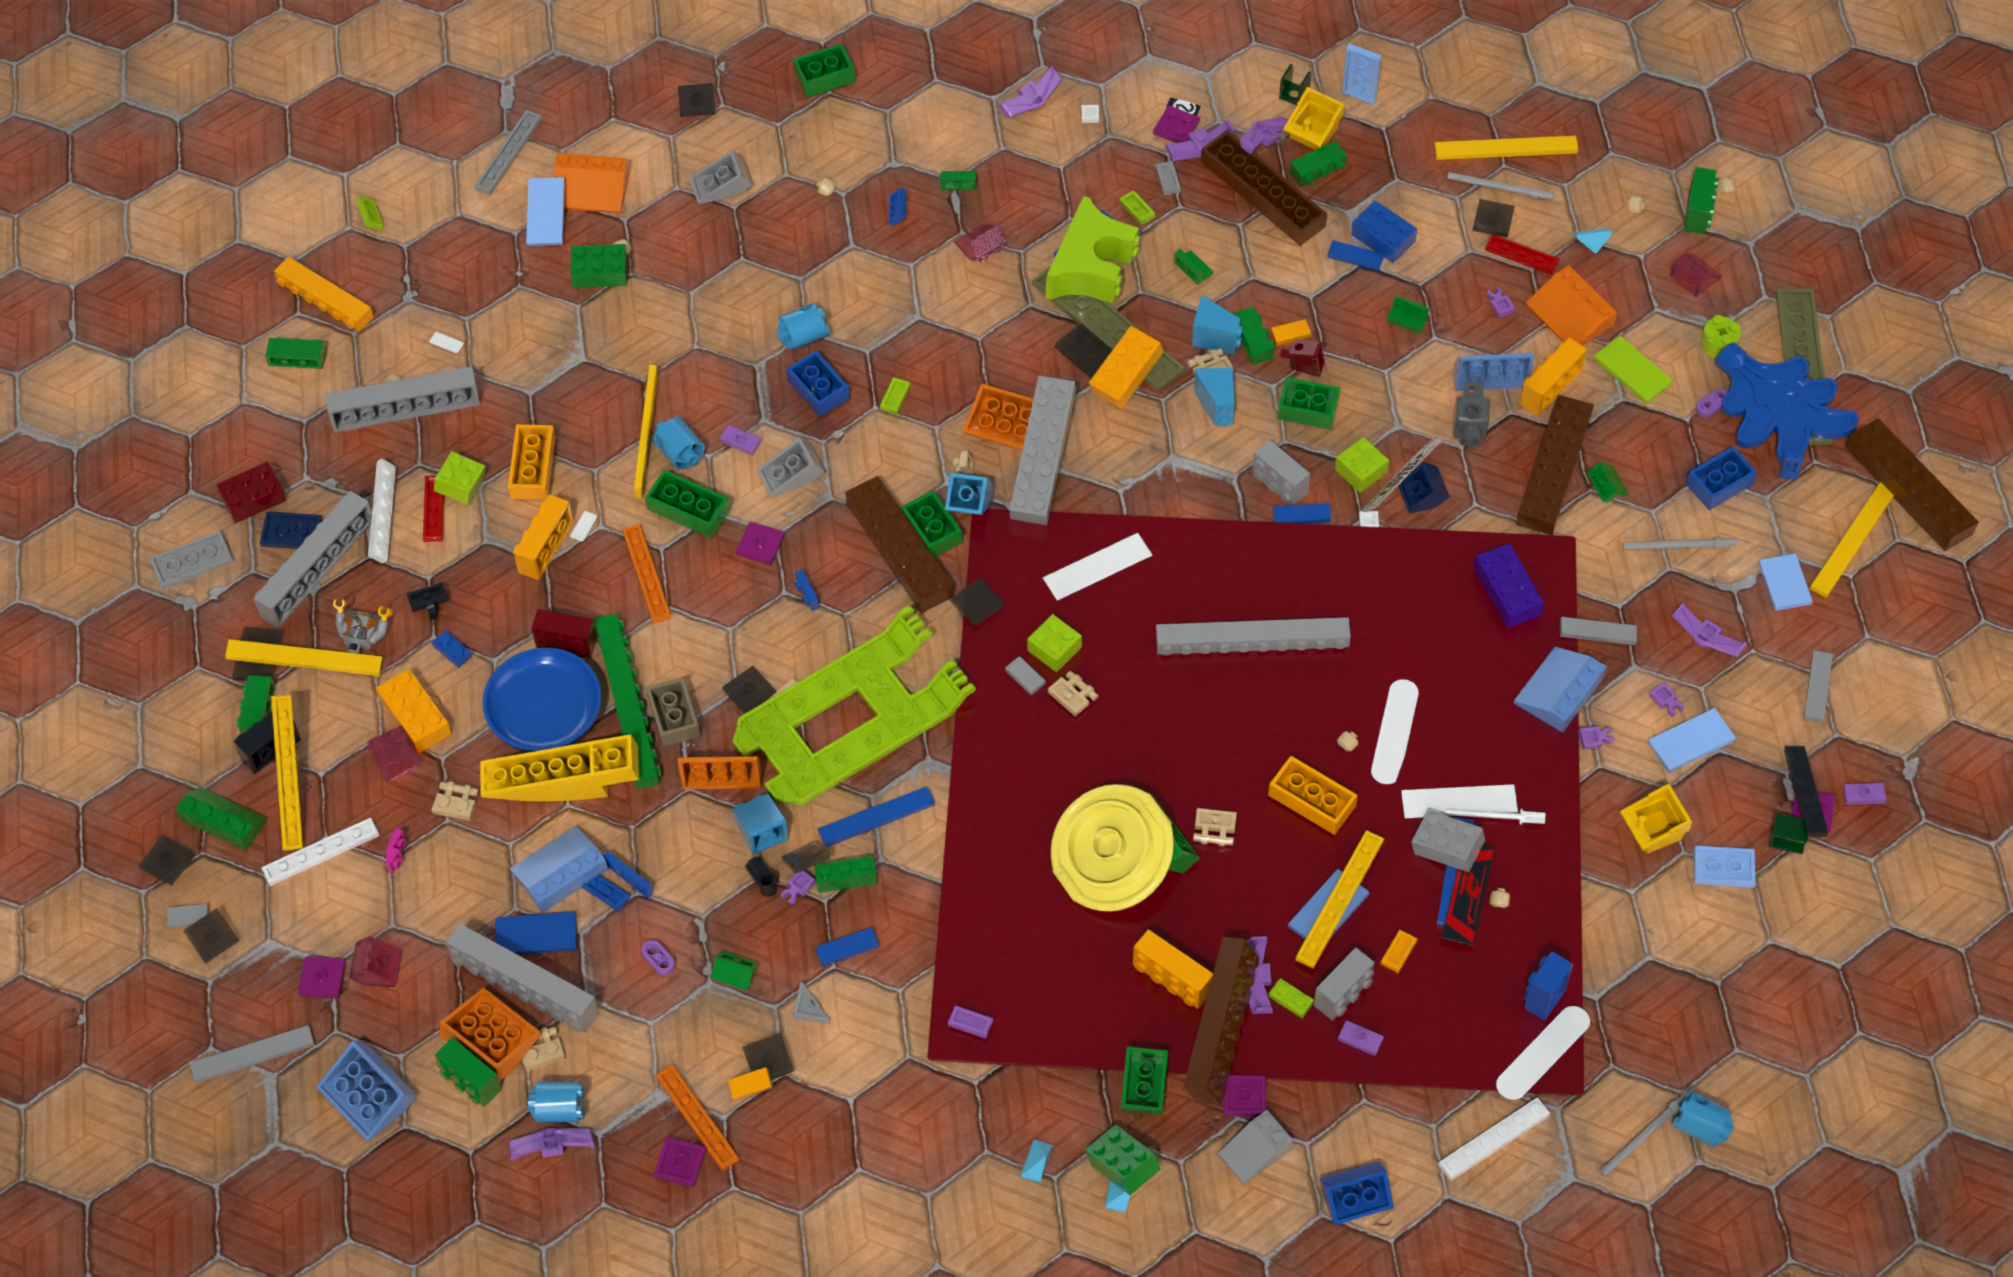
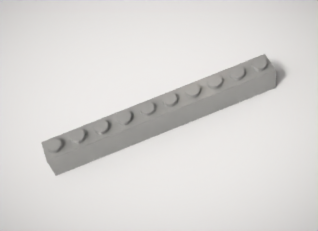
(1252, 636)

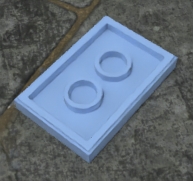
(1785, 582)
(1724, 866)

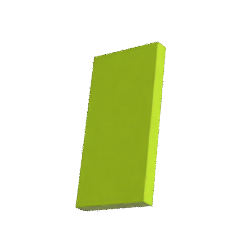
(1633, 369)

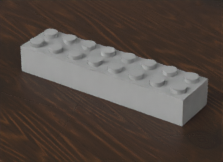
(402, 399)
(1042, 450)
(313, 559)
(522, 978)

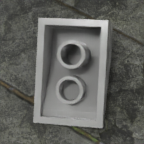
(721, 179)
(791, 468)
(1256, 1147)

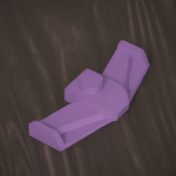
(1032, 95)
(1263, 132)
(1197, 141)
(1707, 633)
(1259, 1001)
(550, 1141)

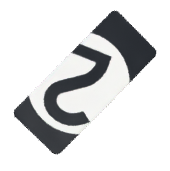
(1184, 105)

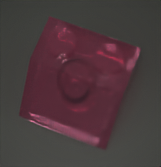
(981, 242)
(1693, 274)
(375, 963)

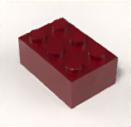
(251, 492)
(564, 632)

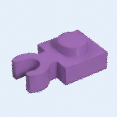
(1500, 304)
(1666, 697)
(1593, 738)
(799, 884)

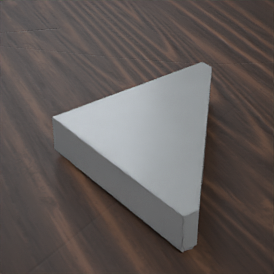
(808, 1008)

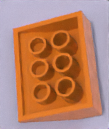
(592, 181)
(1572, 307)
(999, 416)
(720, 772)
(490, 1032)

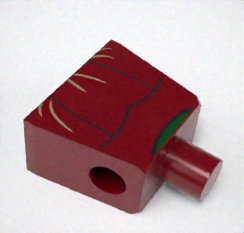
(1305, 356)

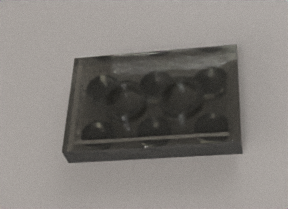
(1084, 349)
(259, 635)

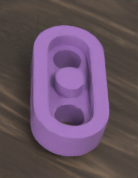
(1713, 401)
(658, 959)

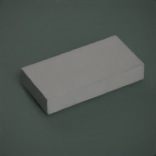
(1168, 178)
(1025, 675)
(185, 915)

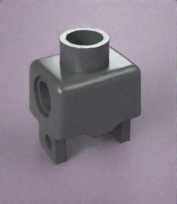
(1471, 424)

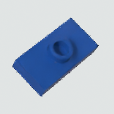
(897, 206)
(1791, 465)

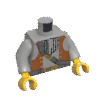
(360, 628)

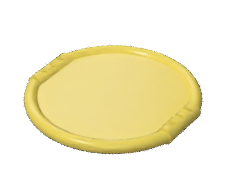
(1112, 847)

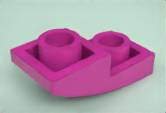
(393, 854)

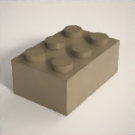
(673, 712)

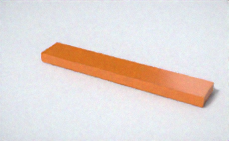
(646, 574)
(697, 1117)

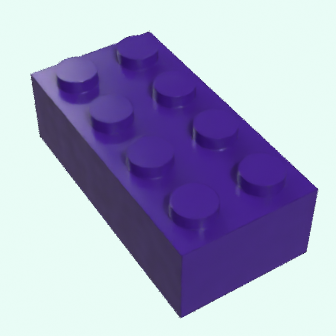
(1508, 585)

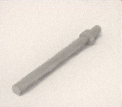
(1534, 193)
(1717, 543)
(1672, 1109)

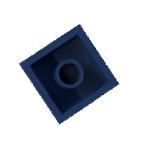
(1423, 488)

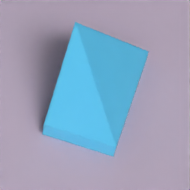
(1593, 238)
(1037, 1161)
(1116, 1198)

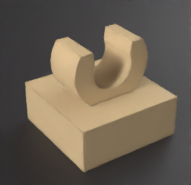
(964, 463)

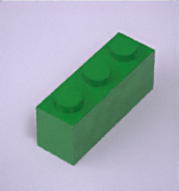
(1318, 164)
(1255, 336)
(295, 353)
(256, 701)
(845, 874)

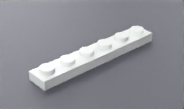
(382, 511)
(1493, 1139)

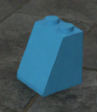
(1216, 328)
(1216, 394)
(969, 494)
(760, 823)

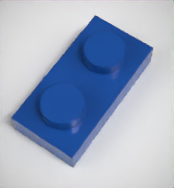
(808, 597)
(452, 649)

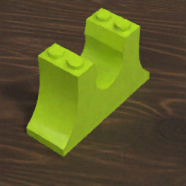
(1079, 261)

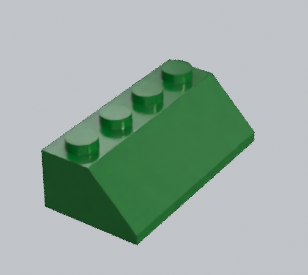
(220, 817)

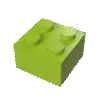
(1361, 464)
(459, 478)
(1054, 643)

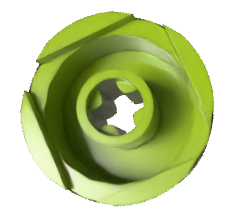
(1718, 334)

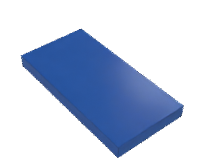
(537, 933)

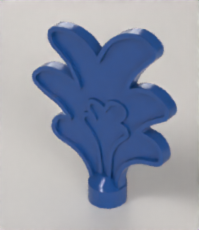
(1781, 401)

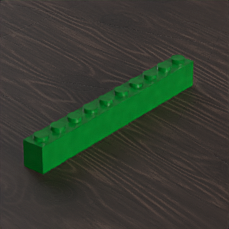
(626, 696)

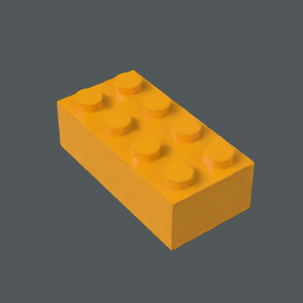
(1126, 367)
(1553, 376)
(531, 462)
(543, 537)
(413, 710)
(1312, 795)
(1172, 969)

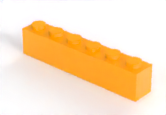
(323, 294)

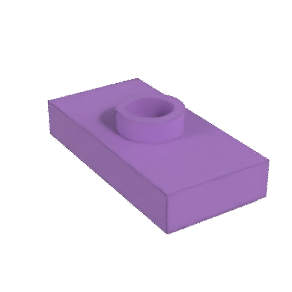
(740, 440)
(1864, 793)
(970, 1022)
(1360, 1038)

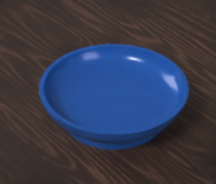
(541, 699)

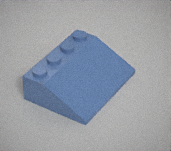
(1494, 371)
(1561, 687)
(559, 868)
(365, 1090)

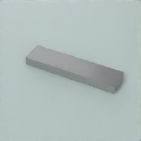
(1598, 631)
(1818, 686)

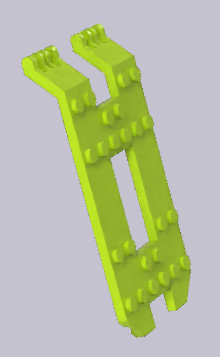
(864, 670)

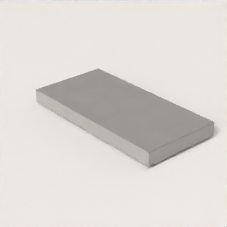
(191, 560)

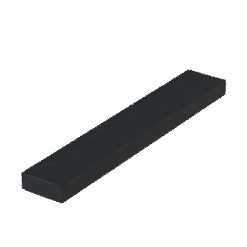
(1805, 791)

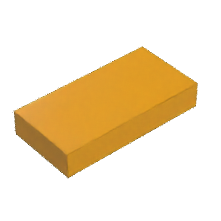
(1290, 332)
(1398, 951)
(750, 1083)

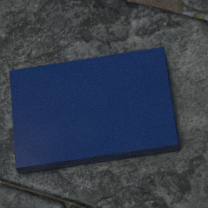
(287, 529)

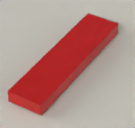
(1522, 254)
(432, 512)

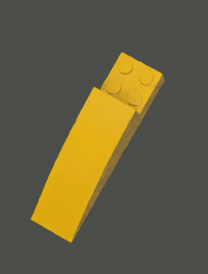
(562, 772)

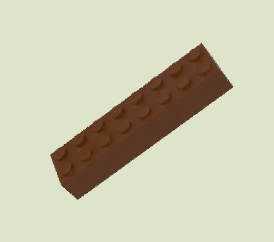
(1264, 188)
(1555, 465)
(1912, 484)
(899, 544)
(1221, 1021)

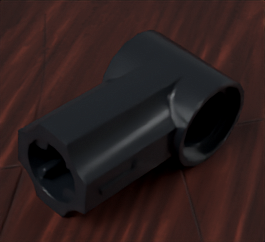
(762, 876)

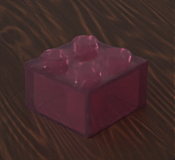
(393, 753)

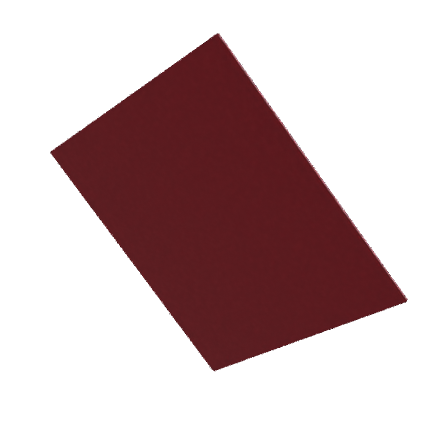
(1214, 739)

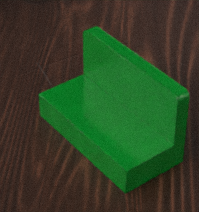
(958, 180)
(1192, 266)
(1408, 314)
(1606, 481)
(733, 970)

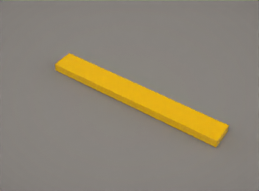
(1506, 147)
(646, 432)
(1852, 541)
(303, 657)
(286, 773)
(1339, 899)

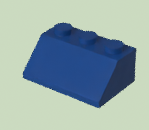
(1357, 1192)

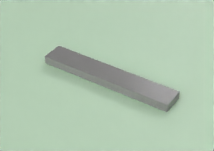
(508, 152)
(252, 1054)

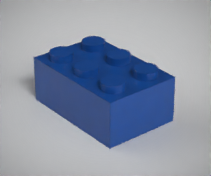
(1384, 231)
(817, 383)
(1721, 478)
(1547, 985)

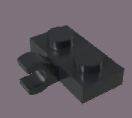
(428, 598)

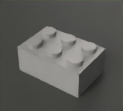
(1281, 473)
(1448, 841)
(1344, 984)

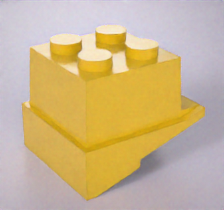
(1314, 119)
(1657, 819)

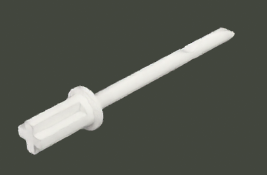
(1524, 816)

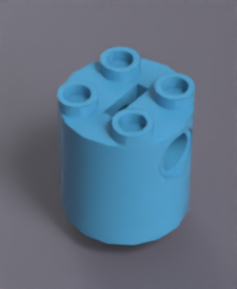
(802, 326)
(678, 443)
(556, 1102)
(1704, 1120)

